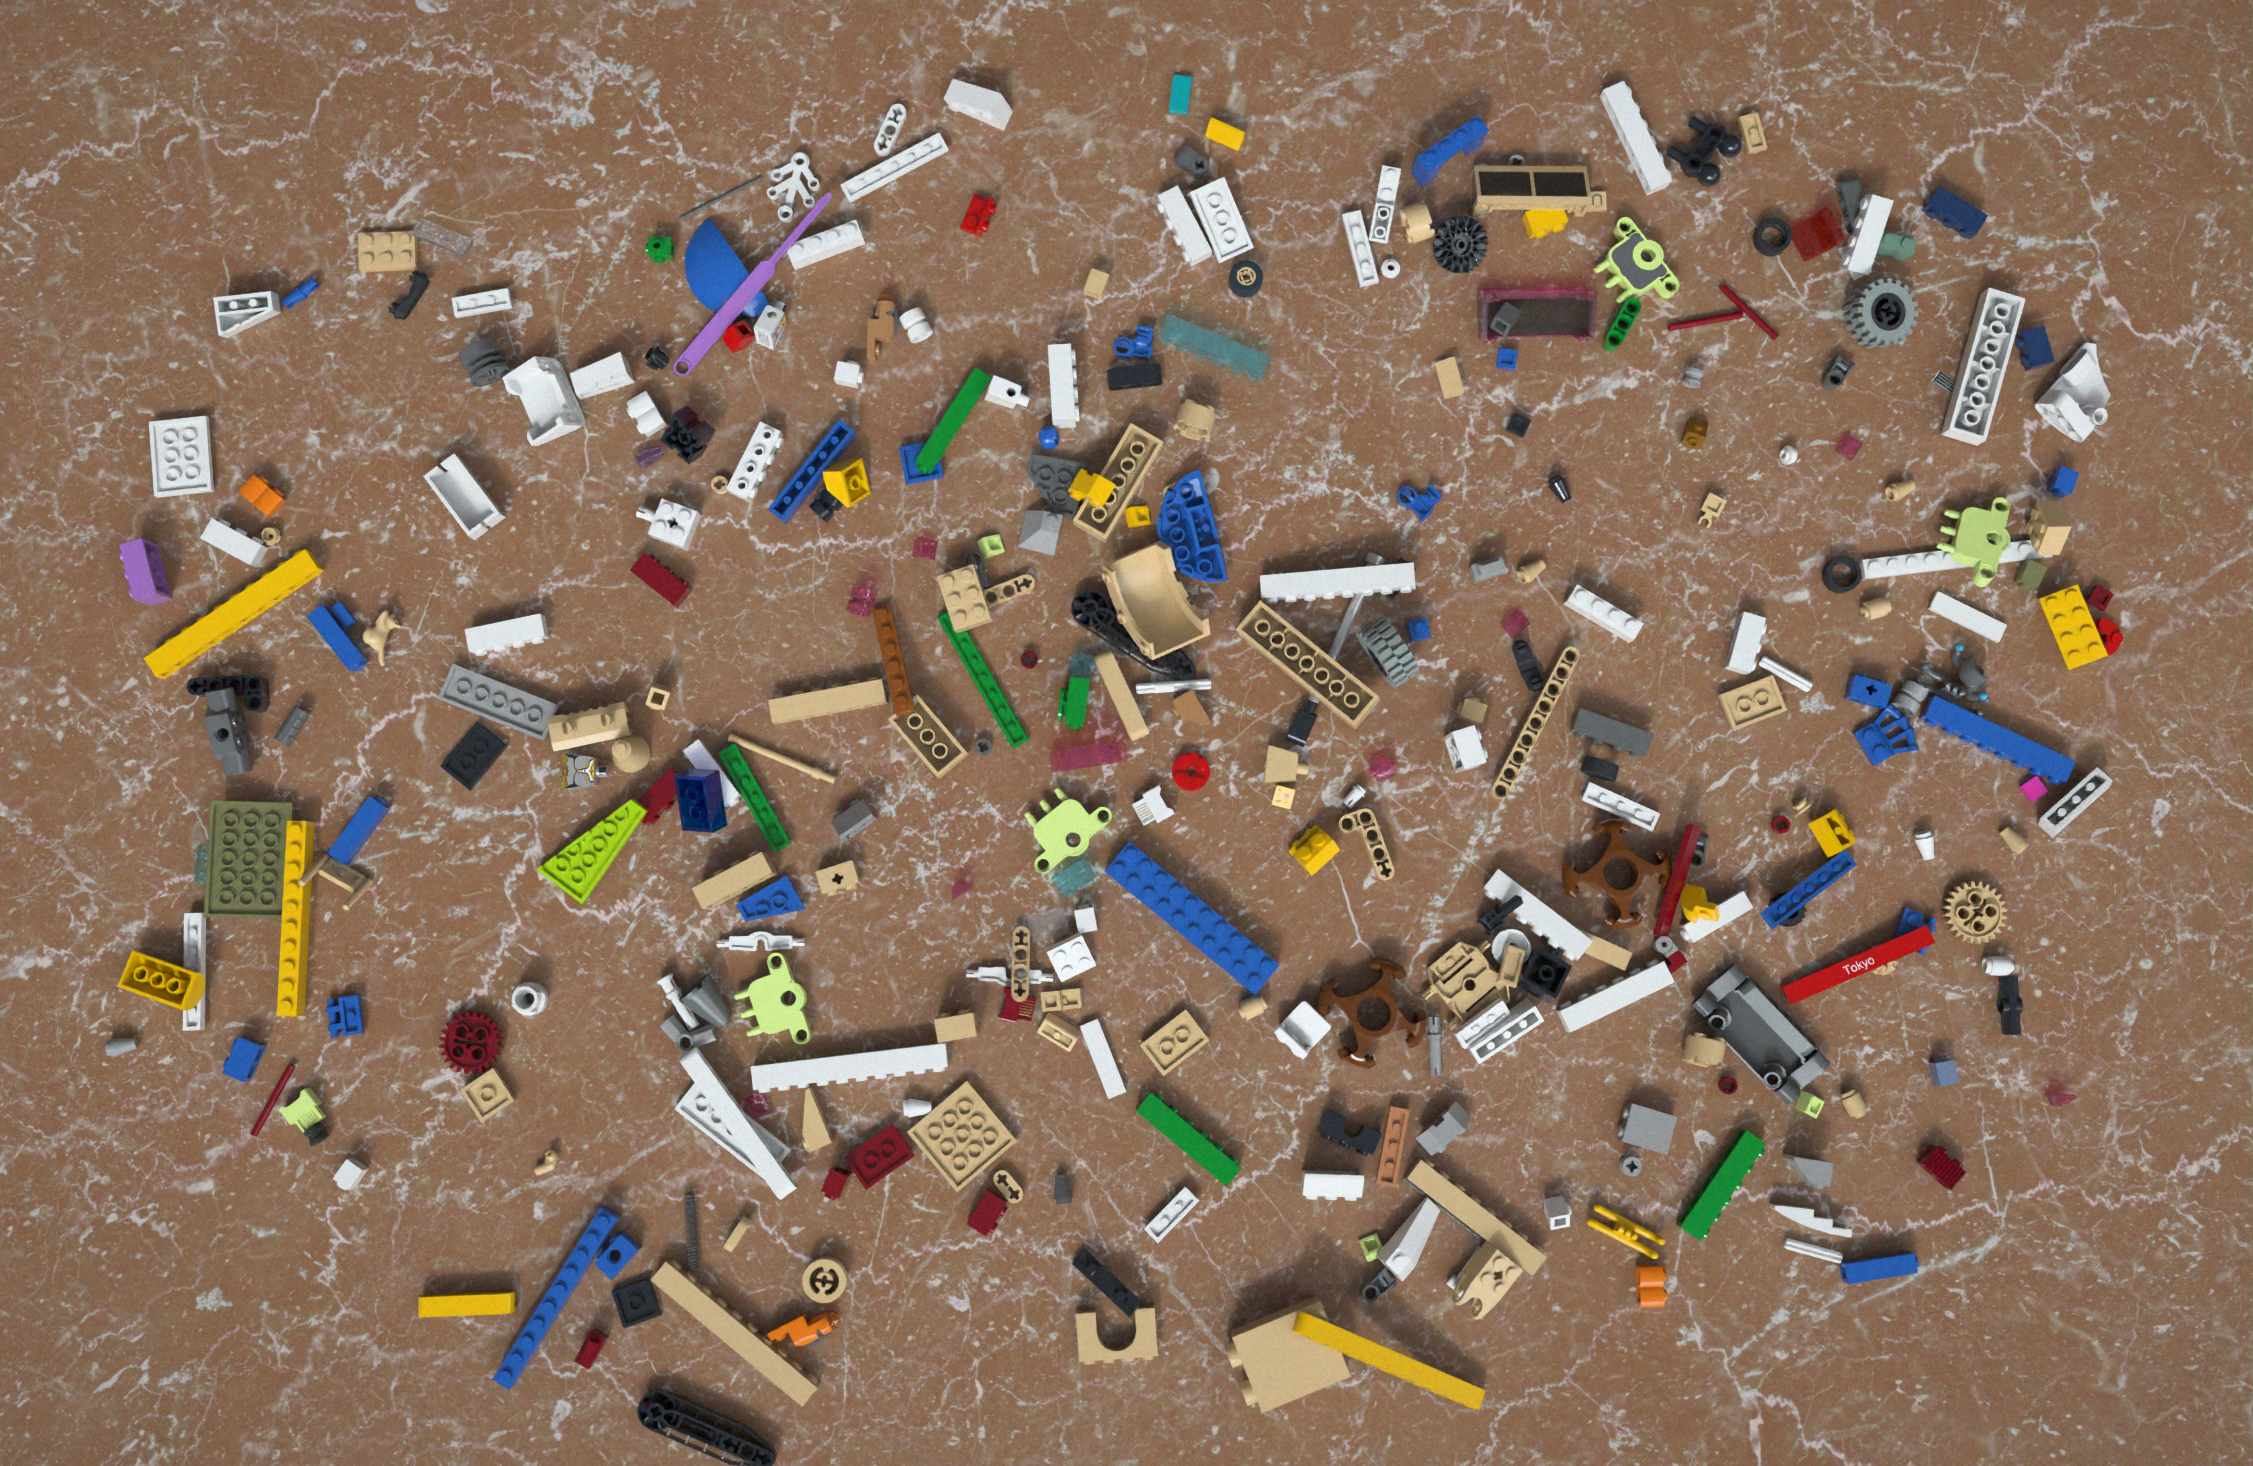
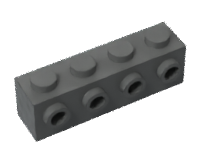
(1611, 732)

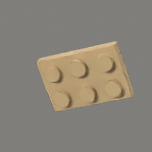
(387, 251)
(1752, 703)
(1174, 1042)

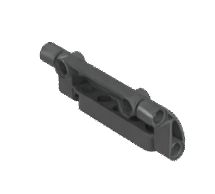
(1760, 1032)

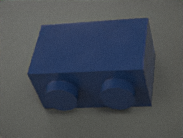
(2034, 348)

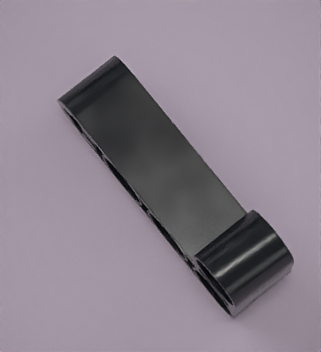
(246, 688)

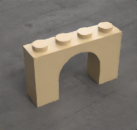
(1093, 1349)

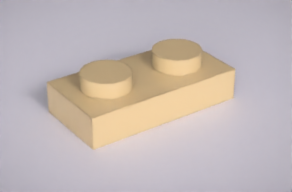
(1752, 133)

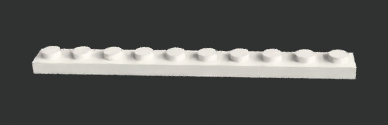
(1937, 561)

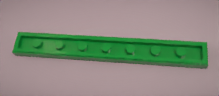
(985, 683)

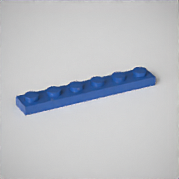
(1808, 889)

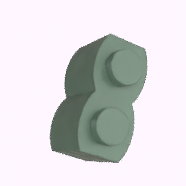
(1896, 246)

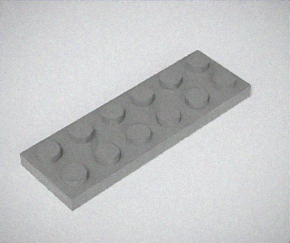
(498, 702)

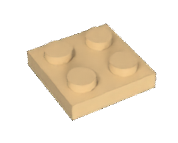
(487, 1095)

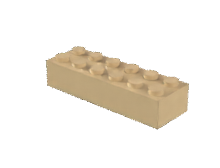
(1127, 470)

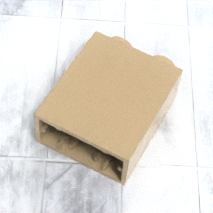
(1280, 1362)

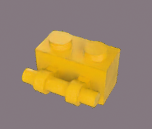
(1832, 832)
(1313, 849)

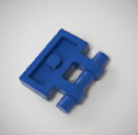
(1912, 920)
(350, 1014)

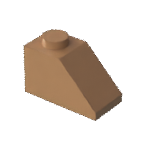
(1190, 709)

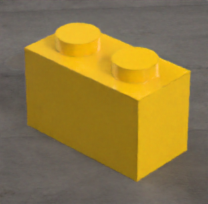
(1541, 222)

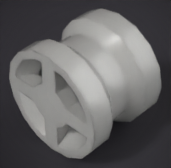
(1693, 378)
(1625, 1165)

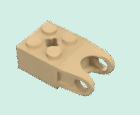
(1485, 1280)

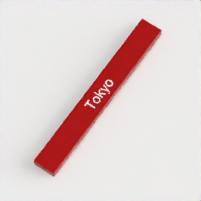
(1858, 965)

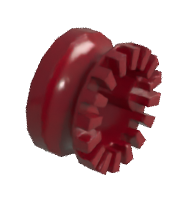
(1032, 655)
(1779, 819)
(1726, 1091)

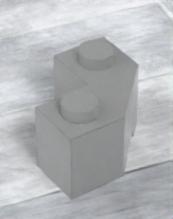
(1440, 1132)

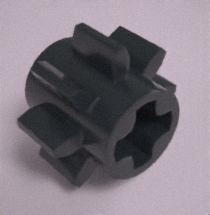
(656, 358)

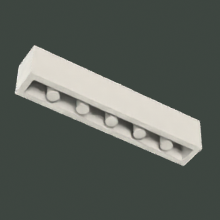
(1635, 138)
(1539, 916)
(1615, 996)

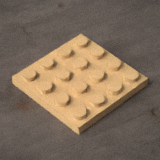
(962, 1136)

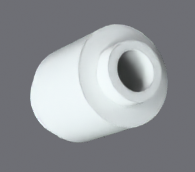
(1997, 965)

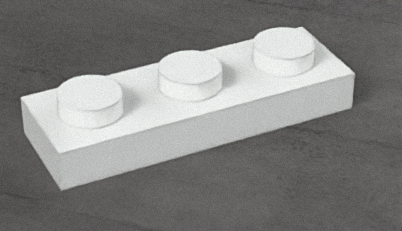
(482, 303)
(1482, 1023)
(1171, 1214)

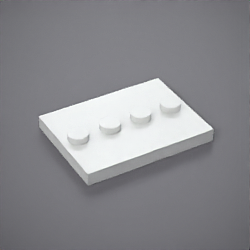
(181, 456)

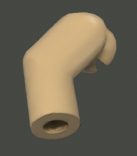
(549, 1163)

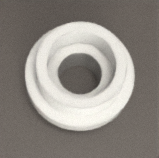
(1387, 273)
(1788, 455)

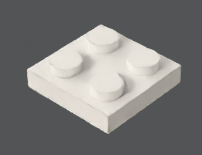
(1070, 957)

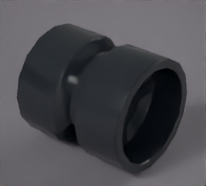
(830, 500)

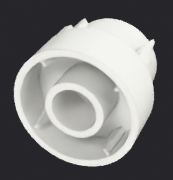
(540, 998)

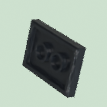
(474, 756)

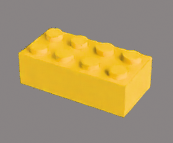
(2072, 627)

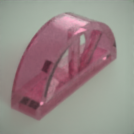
(1088, 756)

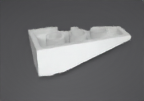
(1406, 1245)

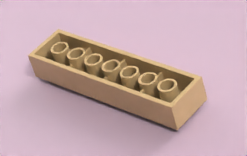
(1307, 665)

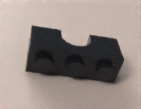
(1332, 1127)

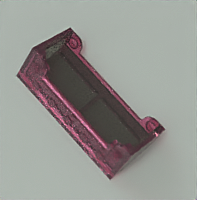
(1543, 314)

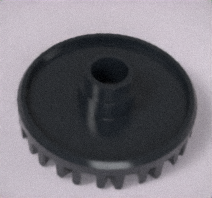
(1471, 242)

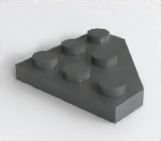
(1053, 480)

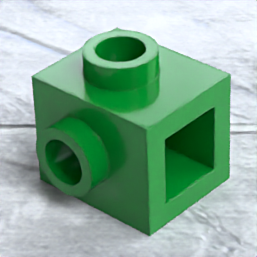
(660, 249)

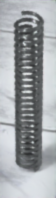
(691, 1205)

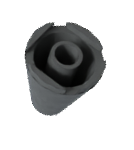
(707, 1002)

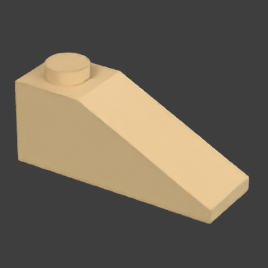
(815, 1128)

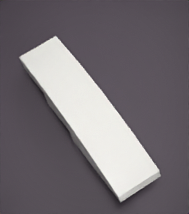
(1806, 1217)

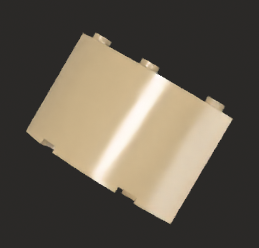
(1153, 601)

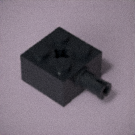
(1554, 971)

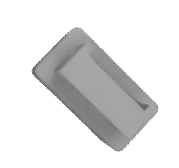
(1487, 569)

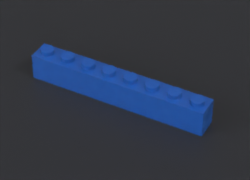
(1997, 740)

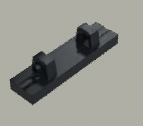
(1107, 1283)

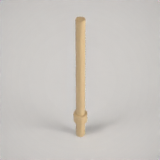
(816, 772)

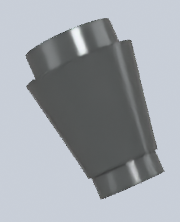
(1062, 1190)

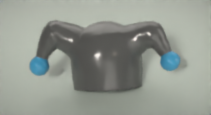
(1969, 674)

